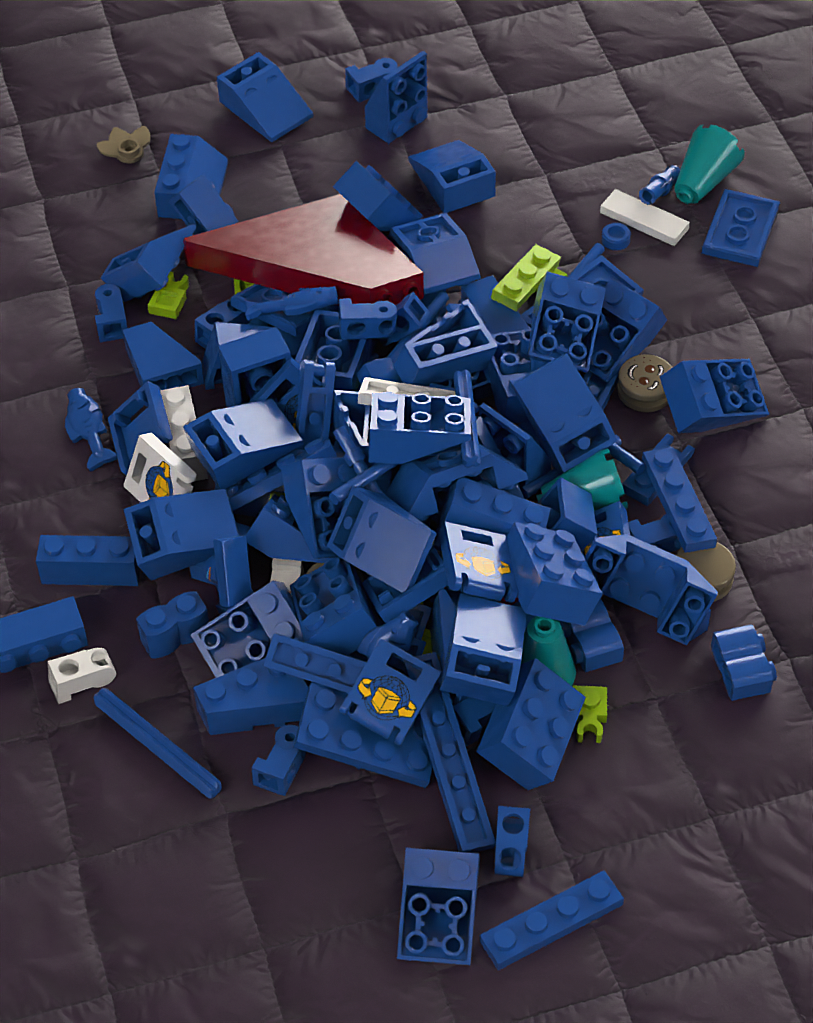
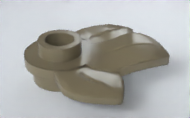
(125, 146)

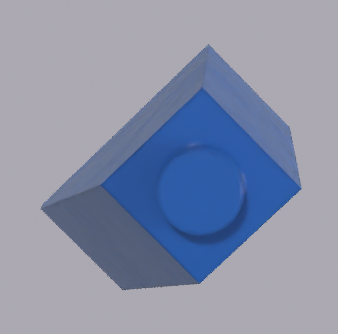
(161, 358)

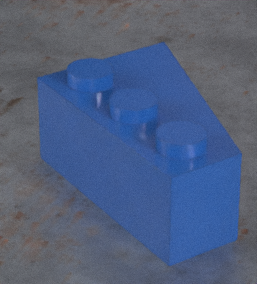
(227, 332)
(452, 344)
(356, 421)
(249, 699)

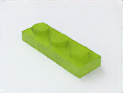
(525, 277)

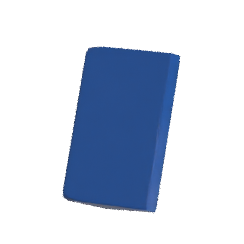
(232, 569)

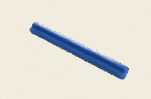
(469, 449)
(157, 743)

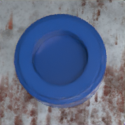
(616, 236)

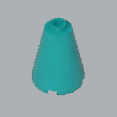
(707, 162)
(596, 477)
(547, 643)

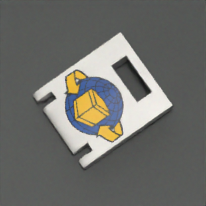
(157, 471)

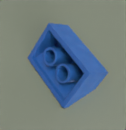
(185, 161)
(487, 508)

